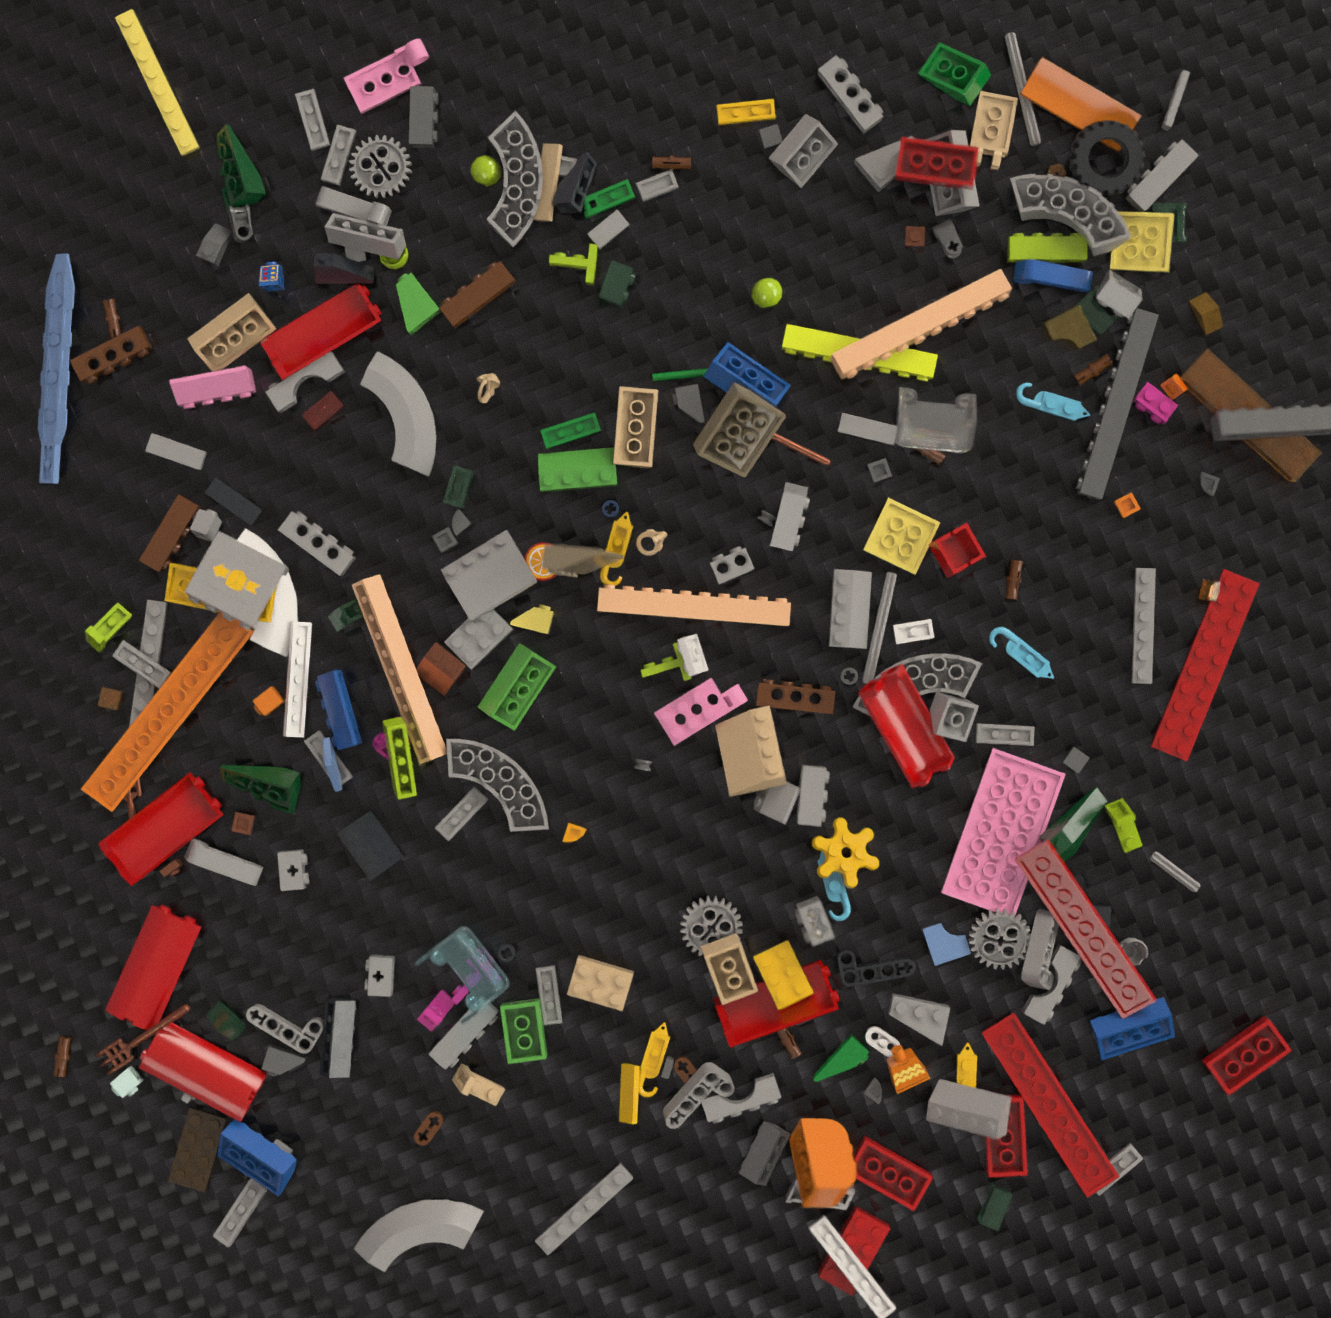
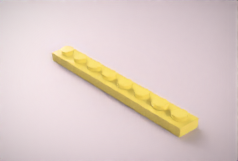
(157, 82)

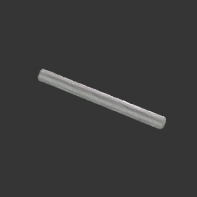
(1020, 79)
(879, 627)

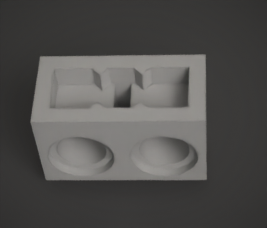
(733, 569)

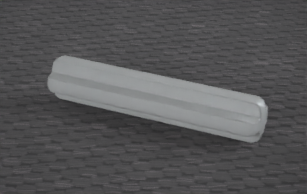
(1174, 871)

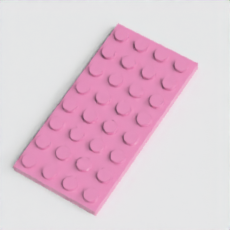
(1002, 824)

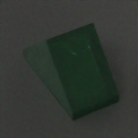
(225, 1021)

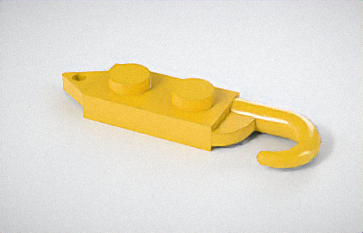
(617, 544)
(653, 1058)
(966, 1067)

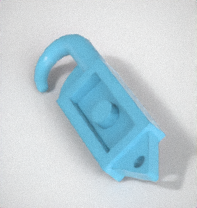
(1053, 404)
(1023, 653)
(836, 891)

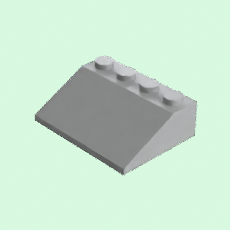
(489, 575)

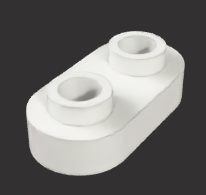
(882, 1041)

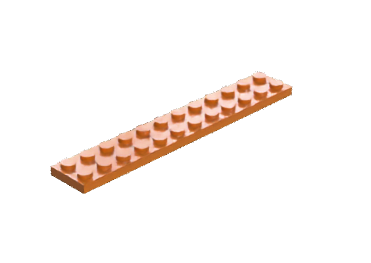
(166, 711)

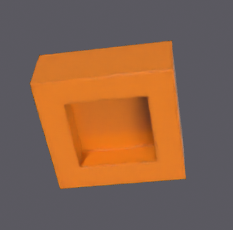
(1174, 386)
(1127, 505)

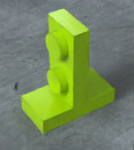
(578, 262)
(107, 627)
(668, 663)
(1124, 824)

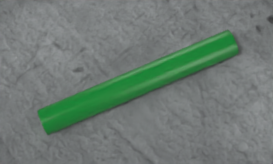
(679, 374)

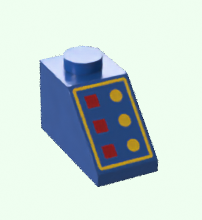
(271, 277)

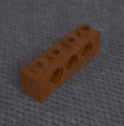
(83, 362)
(825, 704)

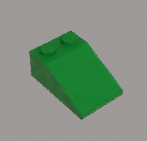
(955, 73)

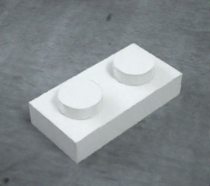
(913, 631)

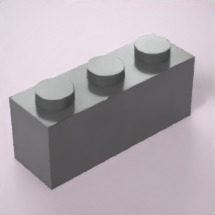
(422, 117)
(764, 1153)

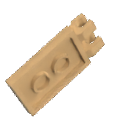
(993, 126)

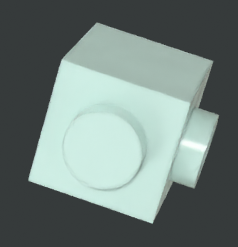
(126, 1082)

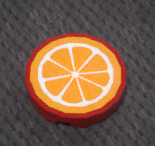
(534, 560)

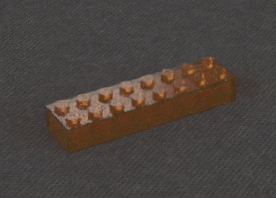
(1222, 389)

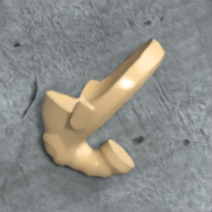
(491, 382)
(657, 537)

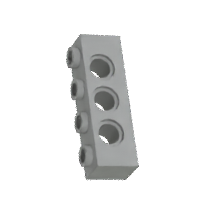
(838, 66)
(290, 529)

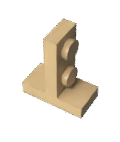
(472, 1083)

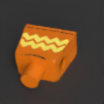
(905, 1069)

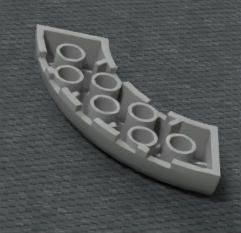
(521, 179)
(936, 673)
(502, 778)

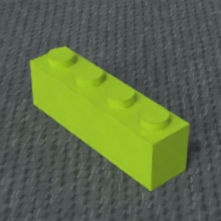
(1047, 248)
(399, 758)

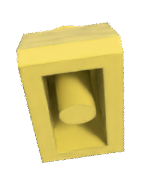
(535, 619)

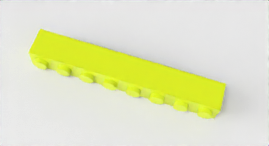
(824, 344)

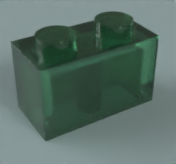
(616, 284)
(458, 487)
(995, 1207)

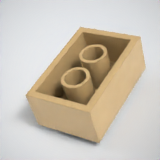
(729, 968)
(600, 983)

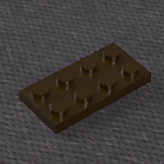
(197, 1149)

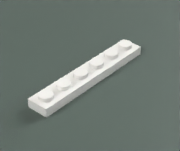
(297, 679)
(852, 1267)

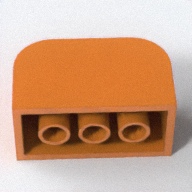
(822, 1161)

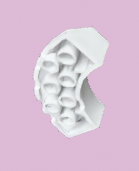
(275, 634)

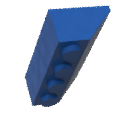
(735, 366)
(339, 709)
(1133, 1032)
(256, 1157)

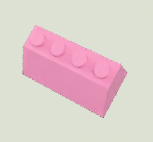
(213, 386)

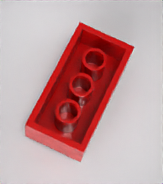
(937, 163)
(1246, 1055)
(1008, 1153)
(890, 1173)
(864, 1237)

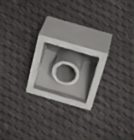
(1119, 294)
(952, 716)
(777, 801)

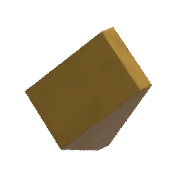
(1207, 313)

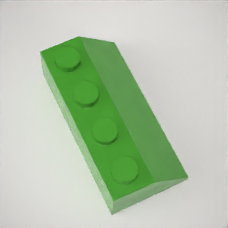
(577, 469)
(516, 686)

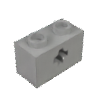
(288, 880)
(385, 965)

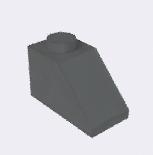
(214, 244)
(689, 402)
(281, 1060)

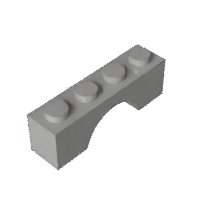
(284, 393)
(1041, 1006)
(764, 1092)

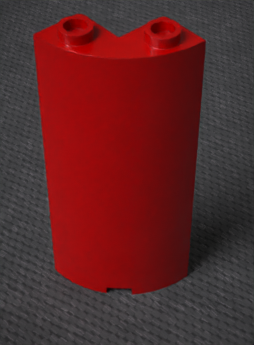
(321, 330)
(906, 725)
(161, 828)
(153, 967)
(758, 1014)
(203, 1070)

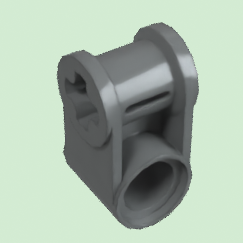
(240, 218)
(947, 235)

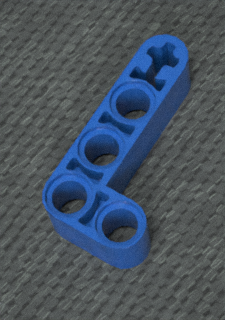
(1051, 274)

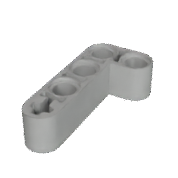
(353, 207)
(222, 863)
(1040, 950)
(282, 1025)
(676, 1113)

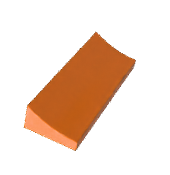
(1074, 99)

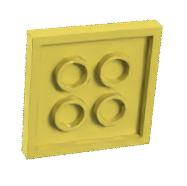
(1149, 243)
(901, 536)

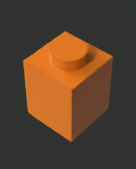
(268, 701)

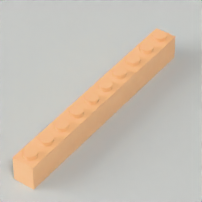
(921, 324)
(693, 606)
(399, 668)

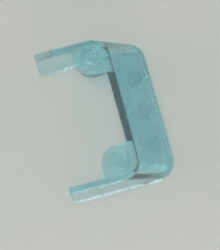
(472, 966)

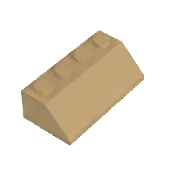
(231, 333)
(635, 427)

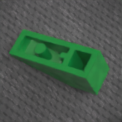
(847, 1056)

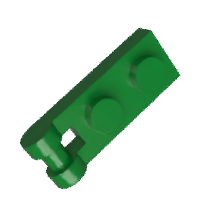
(608, 198)

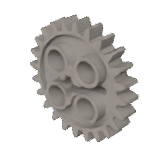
(393, 157)
(697, 917)
(996, 954)

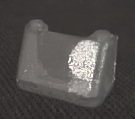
(935, 424)

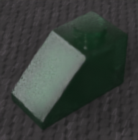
(346, 615)

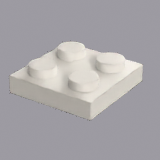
(692, 654)

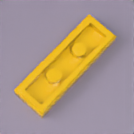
(746, 112)
(629, 1093)

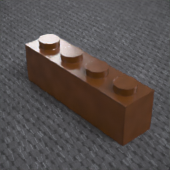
(477, 294)
(170, 534)

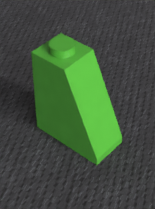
(415, 303)

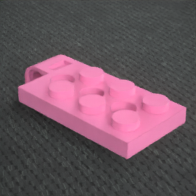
(408, 55)
(699, 695)

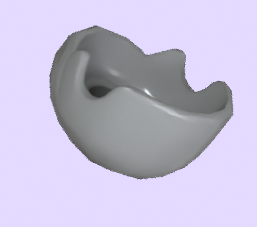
(1135, 950)

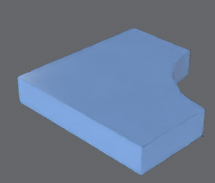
(331, 764)
(944, 945)

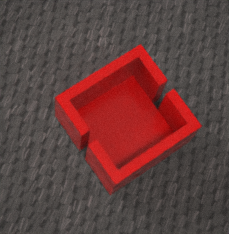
(957, 550)

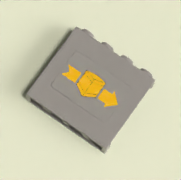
(235, 580)

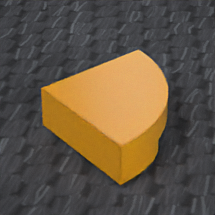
(573, 833)

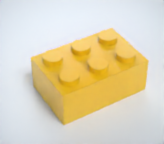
(783, 975)

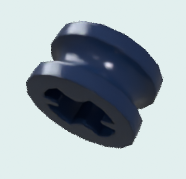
(614, 513)

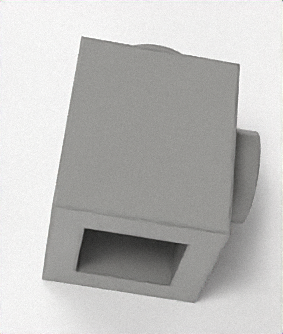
(206, 524)

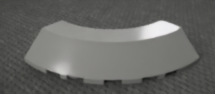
(1073, 205)
(409, 410)
(417, 1224)

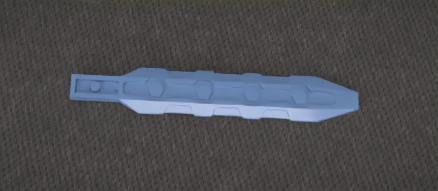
(55, 372)

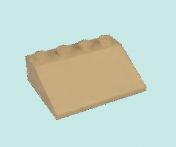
(750, 752)

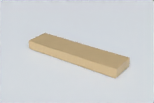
(550, 169)

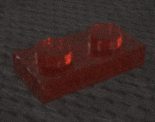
(323, 410)

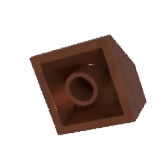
(440, 668)

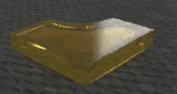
(1071, 326)

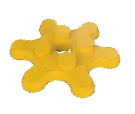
(836, 862)

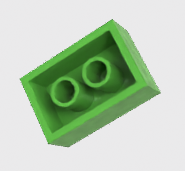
(523, 1031)

